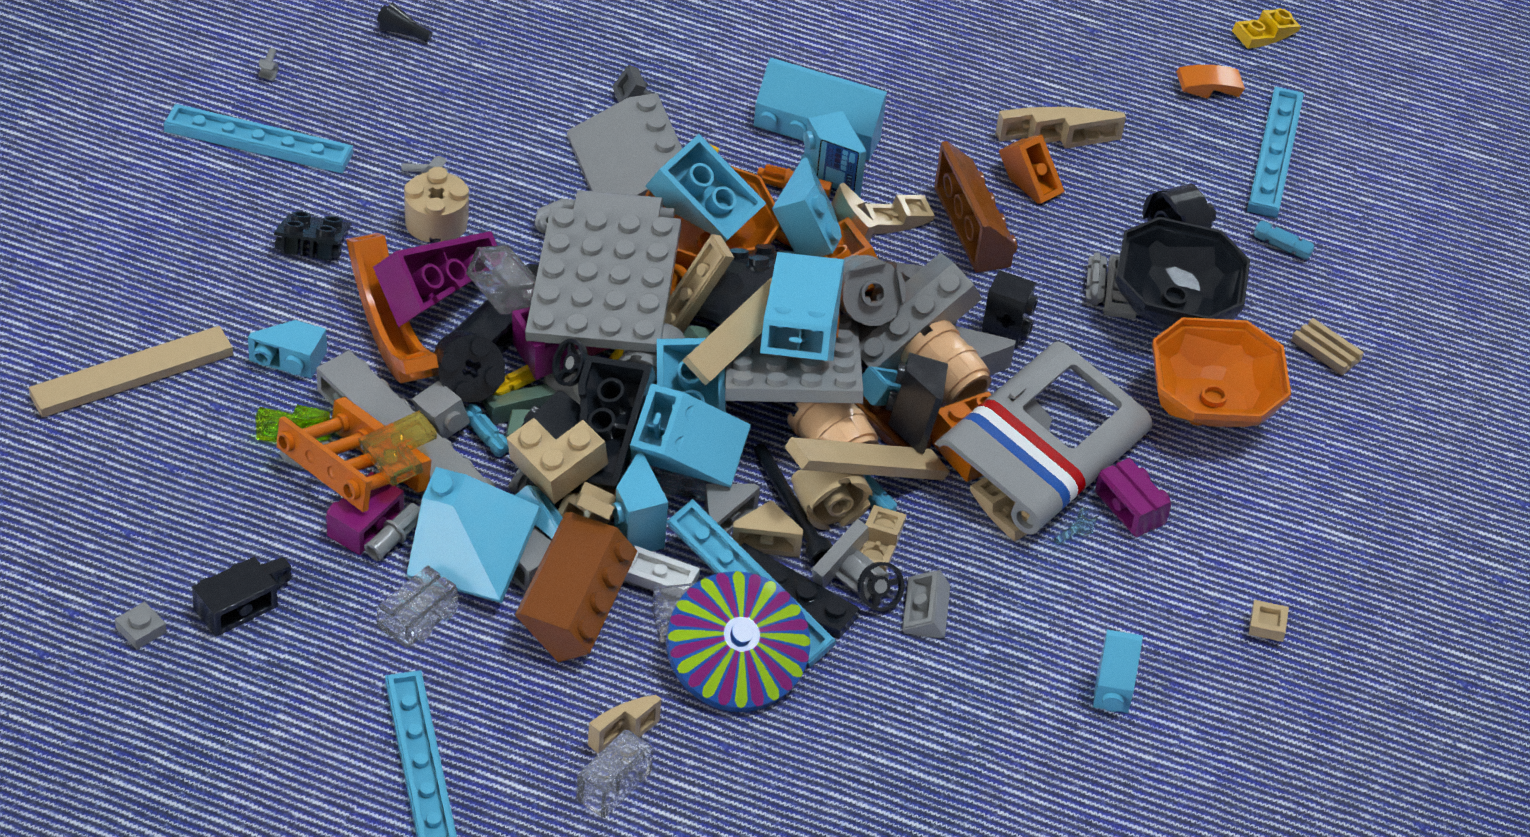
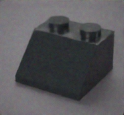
(917, 399)

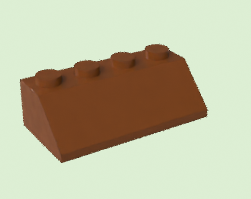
(973, 211)
(575, 585)

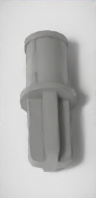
(393, 532)

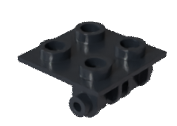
(325, 231)

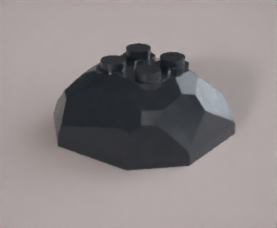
(1181, 271)
(739, 281)

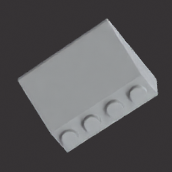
(625, 145)

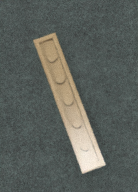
(130, 371)
(865, 459)

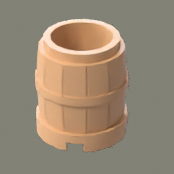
(966, 371)
(832, 422)

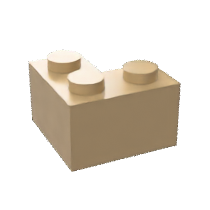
(558, 463)

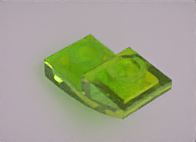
(268, 421)

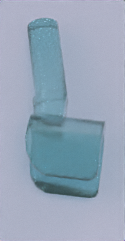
(1082, 525)

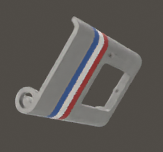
(1030, 460)

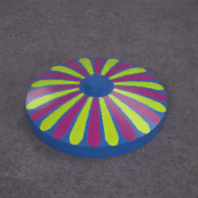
(738, 641)

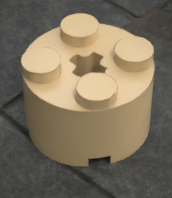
(436, 205)
(831, 496)

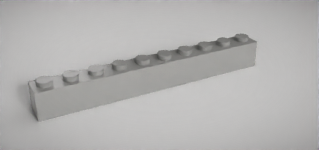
(353, 379)

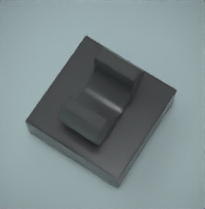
(630, 84)

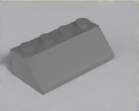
(932, 295)

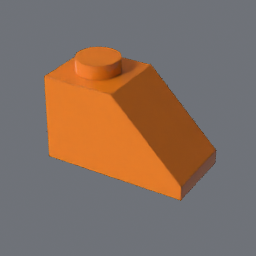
(1032, 168)

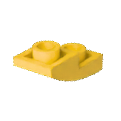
(1268, 29)

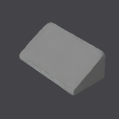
(926, 605)

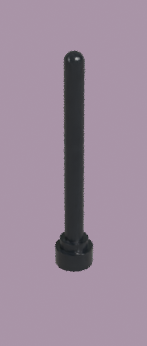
(816, 545)

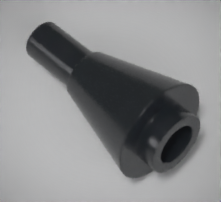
(397, 21)

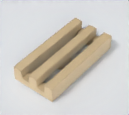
(1330, 344)

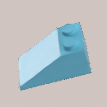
(705, 190)
(807, 214)

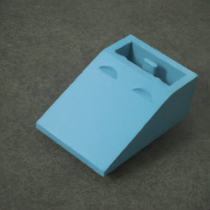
(803, 307)
(689, 436)

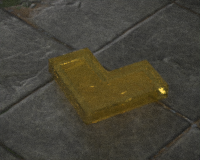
(392, 446)

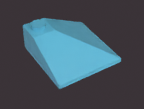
(471, 533)

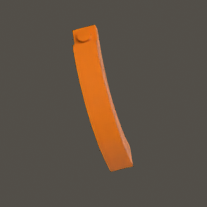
(397, 345)

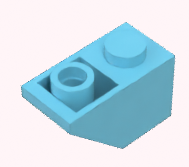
(289, 347)

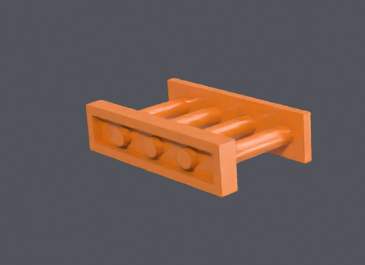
(326, 465)

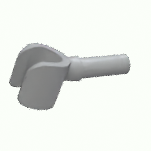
(268, 68)
(438, 161)

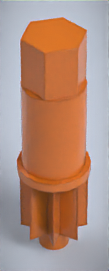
(780, 176)

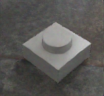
(140, 625)

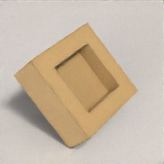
(1268, 620)

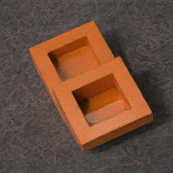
(1204, 79)

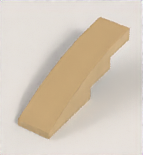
(1065, 124)

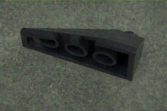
(611, 404)

